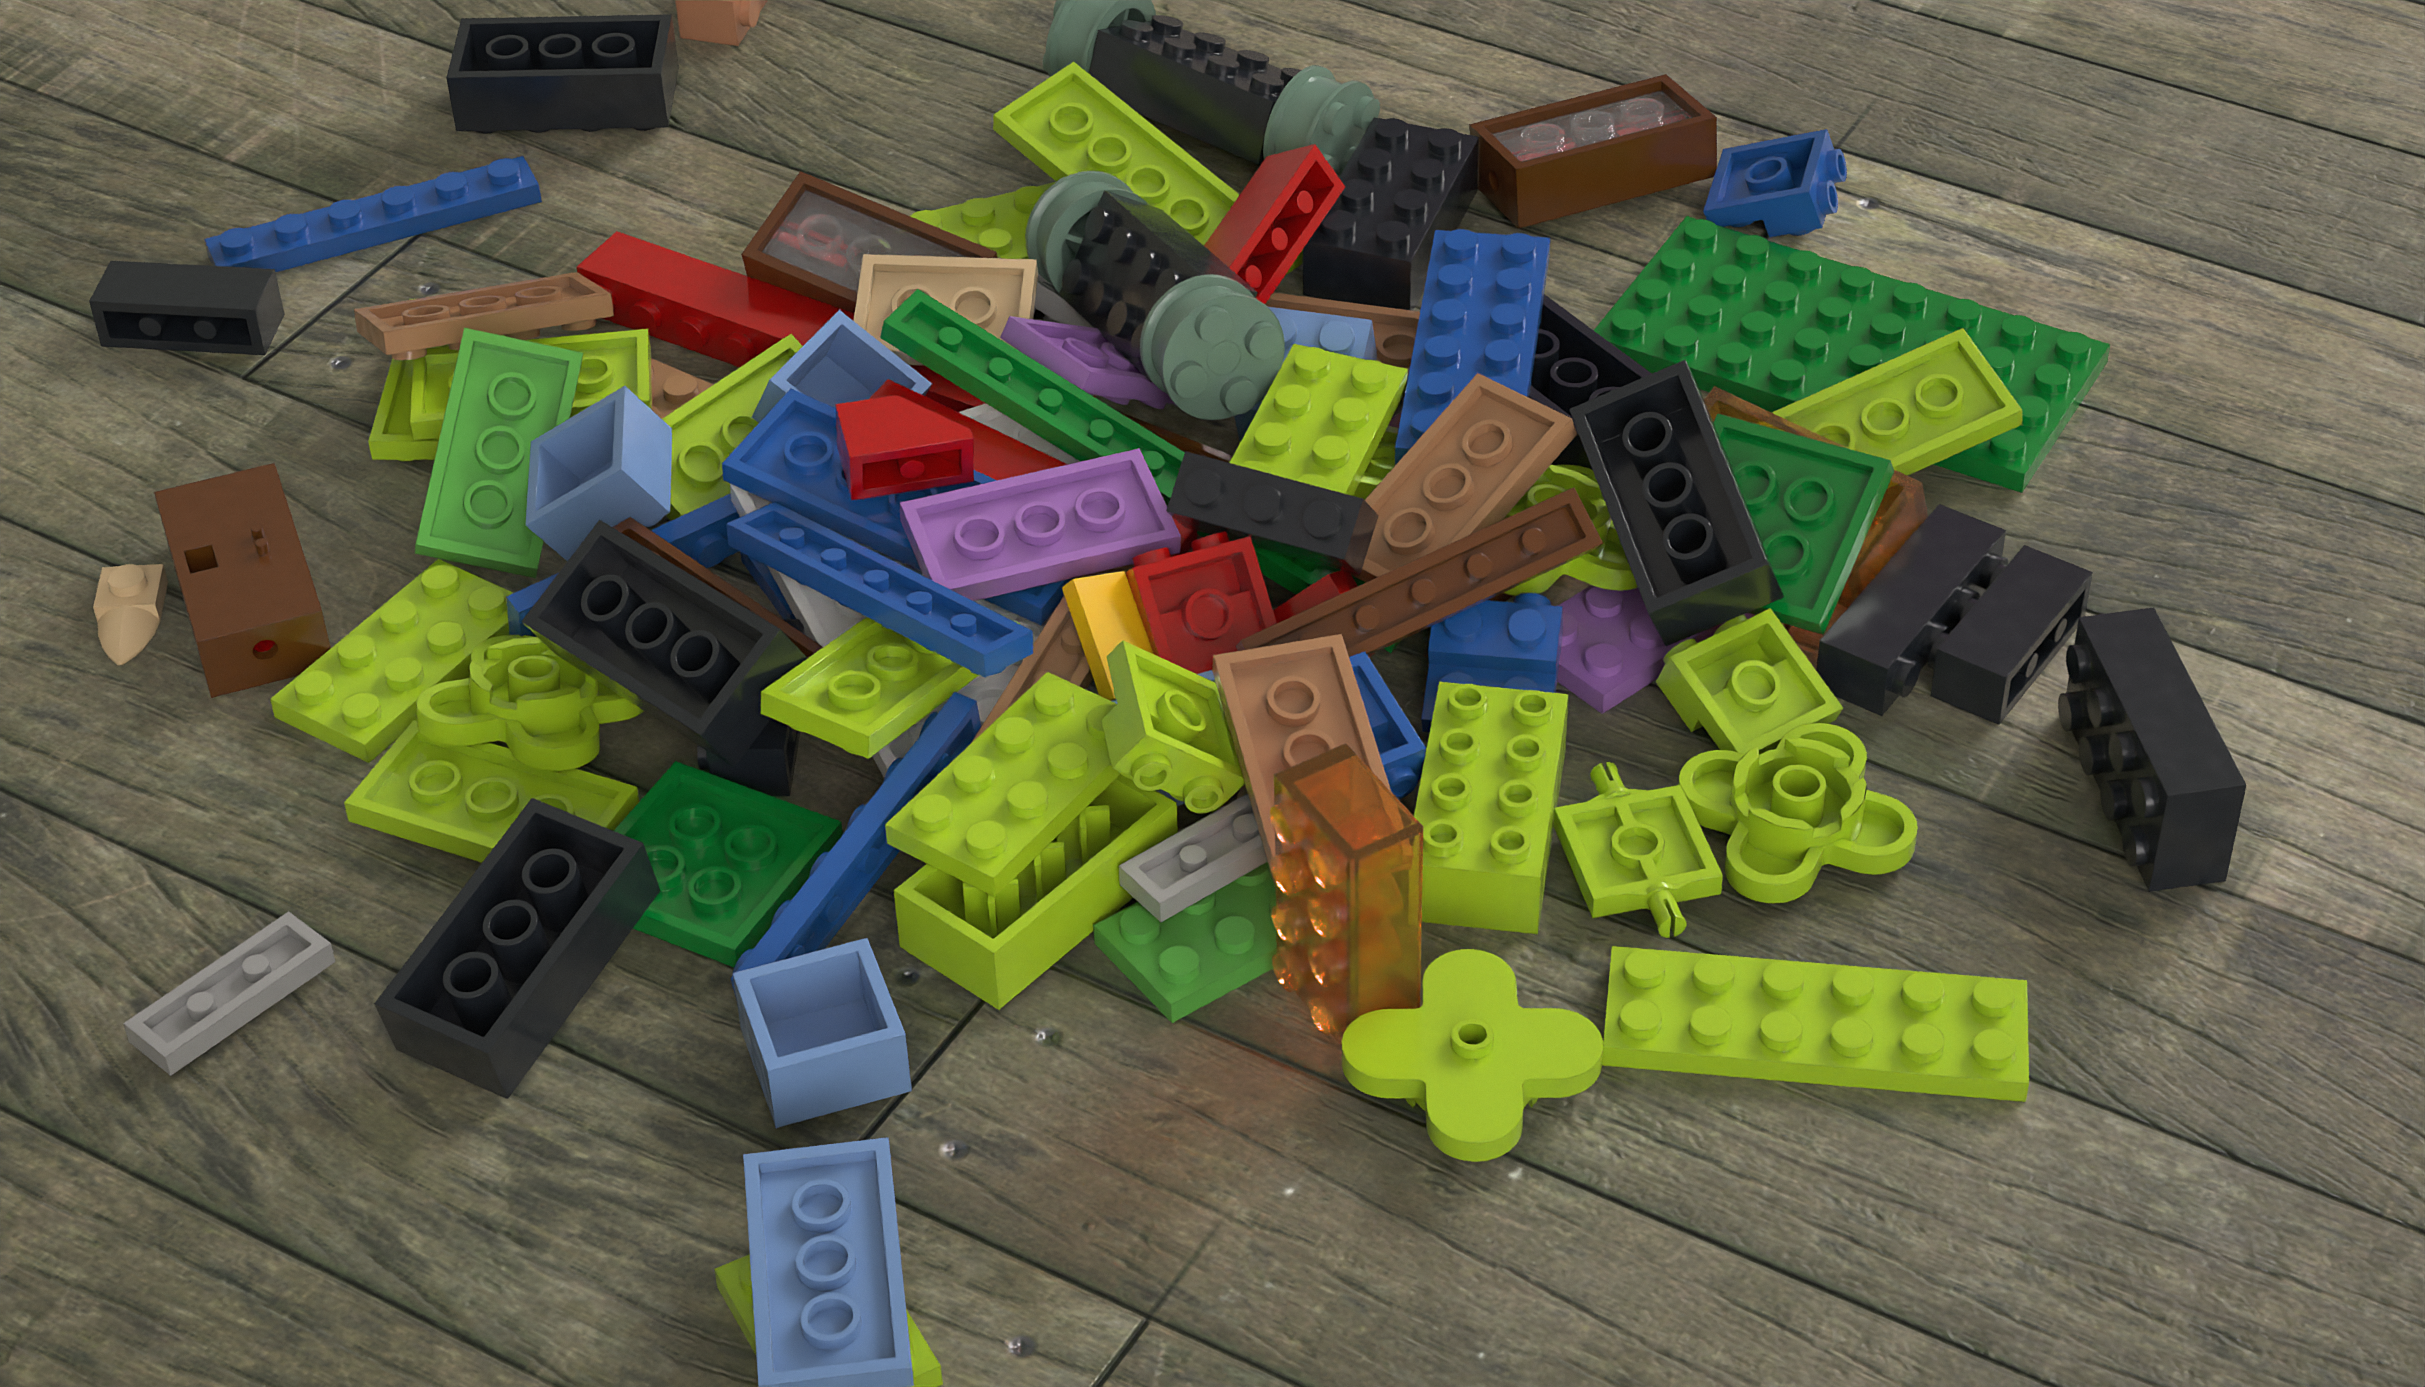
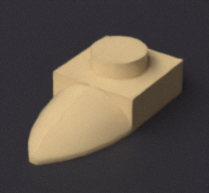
(129, 608)

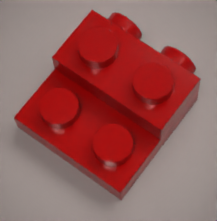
(1200, 599)

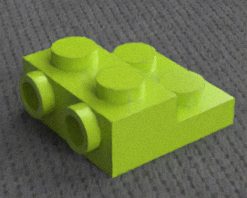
(1746, 684)
(1170, 730)

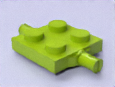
(1637, 850)

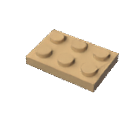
(975, 288)

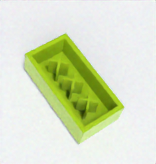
(1490, 805)
(1045, 911)

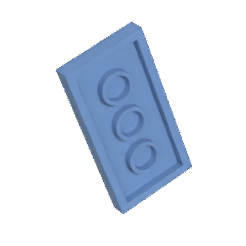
(827, 1267)

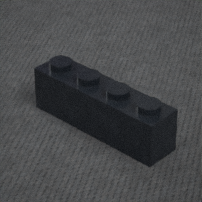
(1919, 594)

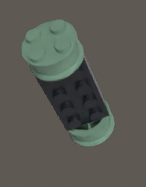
(1206, 87)
(1156, 295)

